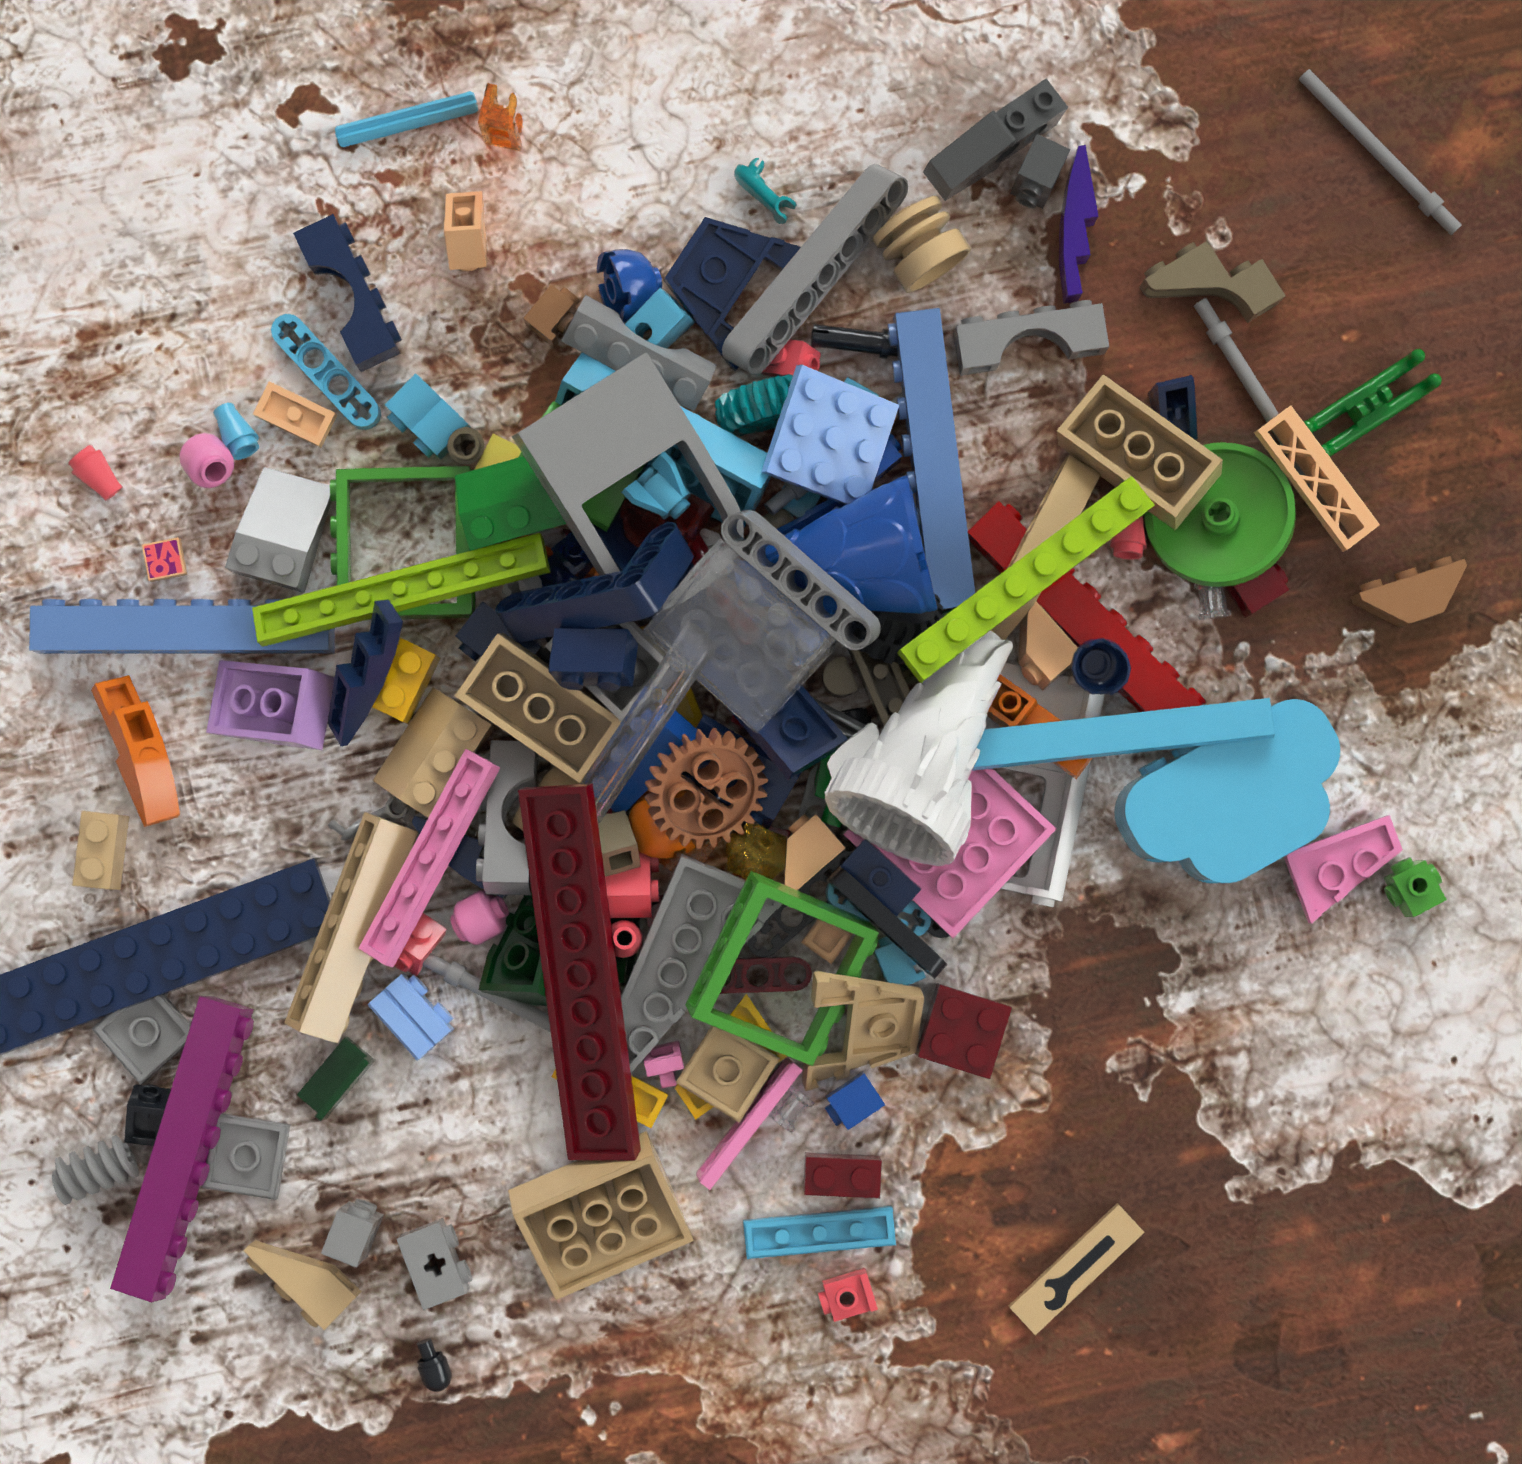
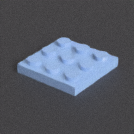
(829, 436)

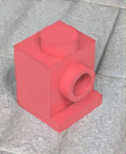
(854, 1282)

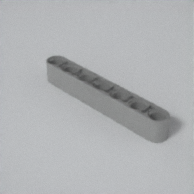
(815, 269)

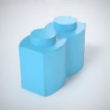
(426, 415)

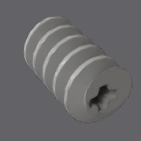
(94, 1170)

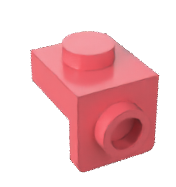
(793, 354)
(420, 944)

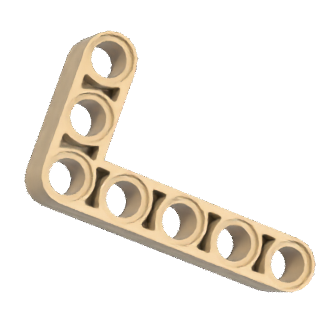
(1060, 505)

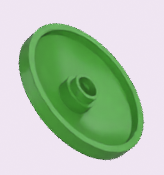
(1236, 525)

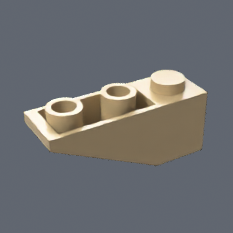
(313, 1284)

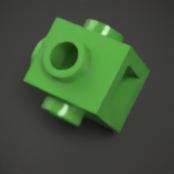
(1426, 887)

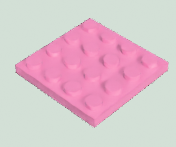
(999, 841)

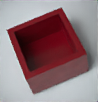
(963, 1031)

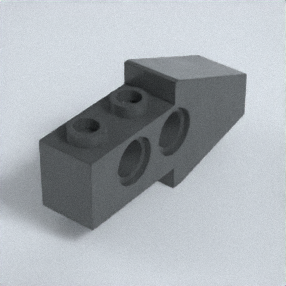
(995, 139)

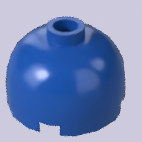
(628, 281)

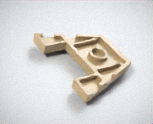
(879, 1026)

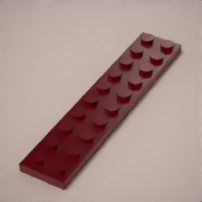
(580, 972)

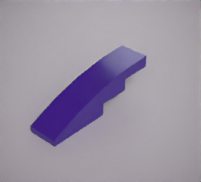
(1077, 213)

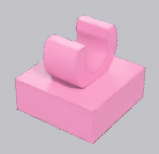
(664, 1061)

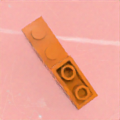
(1016, 708)
(140, 749)

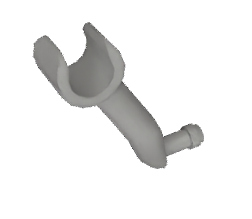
(384, 812)

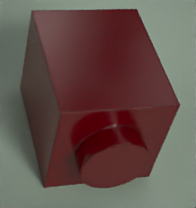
(1259, 591)

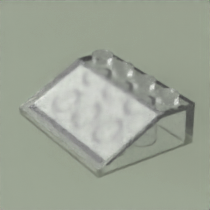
(759, 634)

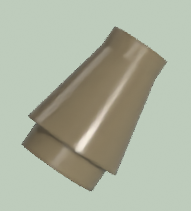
(460, 440)

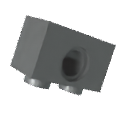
(1039, 172)

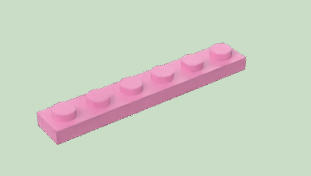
(429, 858)

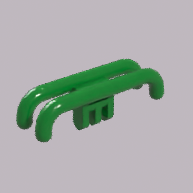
(1369, 405)

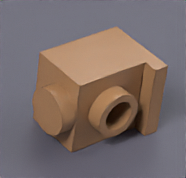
(552, 314)

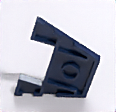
(716, 271)

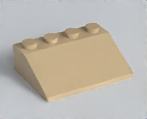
(599, 1218)

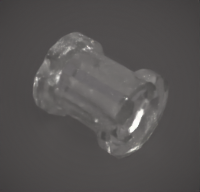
(1212, 602)
(790, 1108)

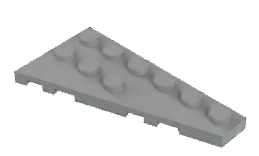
(677, 950)

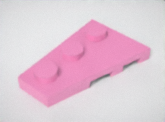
(1337, 864)

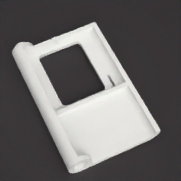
(1062, 792)

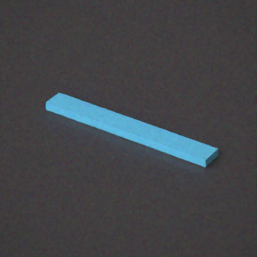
(1125, 734)

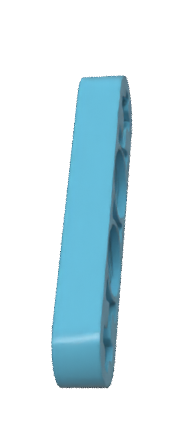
(323, 374)

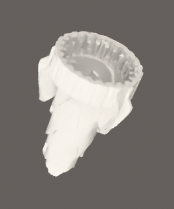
(912, 780)

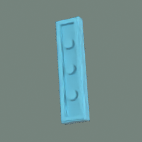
(819, 1232)

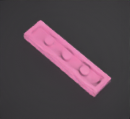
(741, 1132)

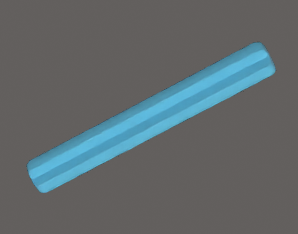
(406, 119)

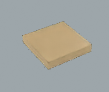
(727, 1071)

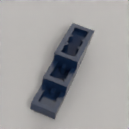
(361, 681)

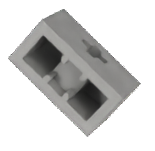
(353, 1232)
(431, 1284)

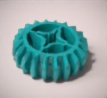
(753, 406)

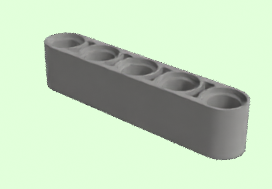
(782, 576)

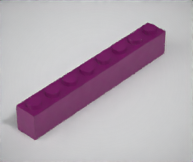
(182, 1148)

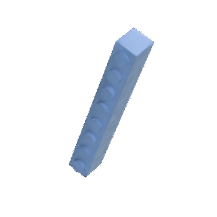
(932, 451)
(158, 629)

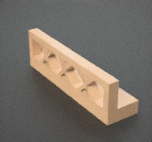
(1320, 474)

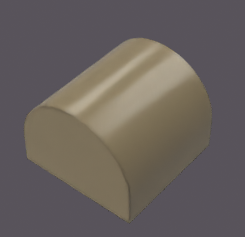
(838, 678)

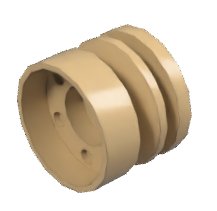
(924, 249)

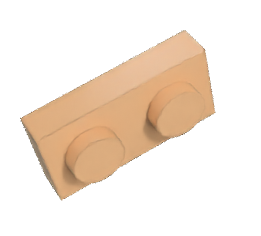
(295, 414)

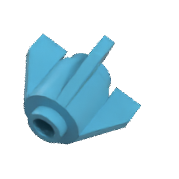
(660, 488)

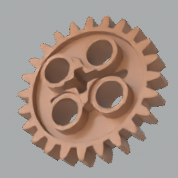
(685, 814)

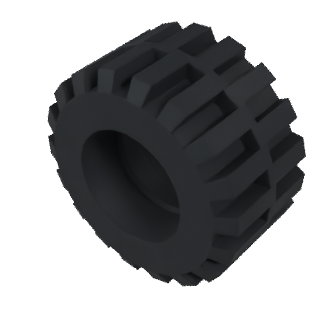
(896, 632)

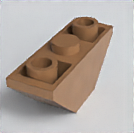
(1412, 594)

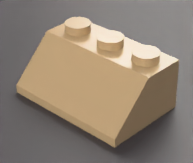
(431, 750)

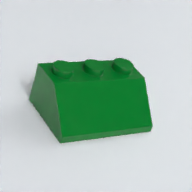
(503, 503)

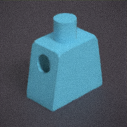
(663, 316)

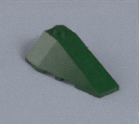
(515, 964)

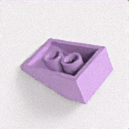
(271, 704)

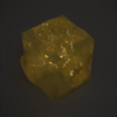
(756, 851)

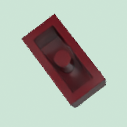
(842, 1175)

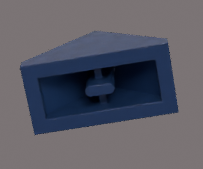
(1176, 403)

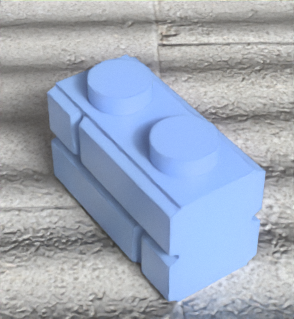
(411, 1015)

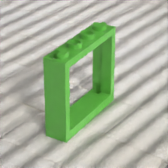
(341, 530)
(729, 945)

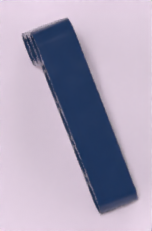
(604, 598)

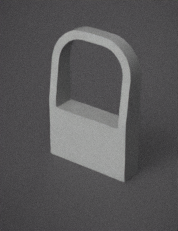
(607, 437)

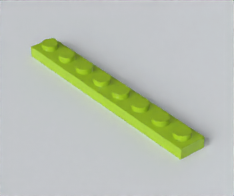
(1025, 579)
(403, 587)

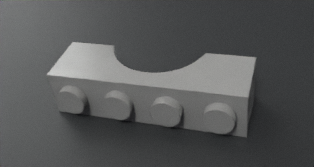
(1076, 330)
(604, 336)
(505, 859)

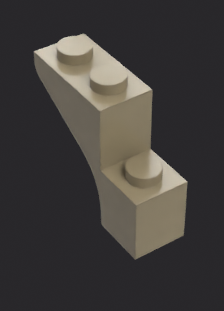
(1201, 273)

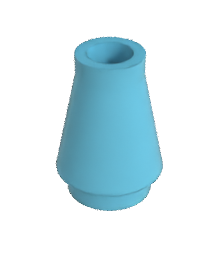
(236, 432)

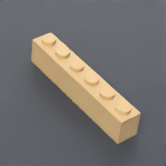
(336, 962)

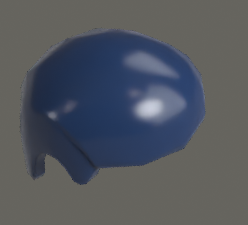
(1100, 666)

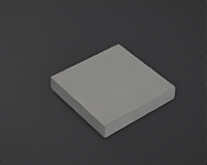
(144, 1036)
(248, 1156)

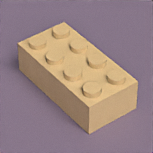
(1128, 439)
(526, 701)

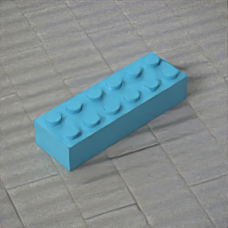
(735, 458)

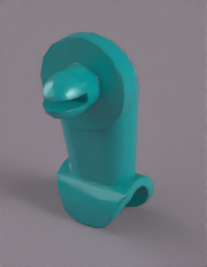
(754, 184)

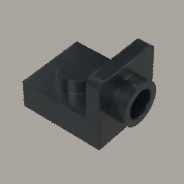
(145, 1113)

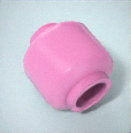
(206, 460)
(479, 917)

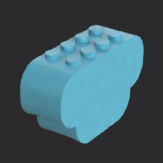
(1234, 803)

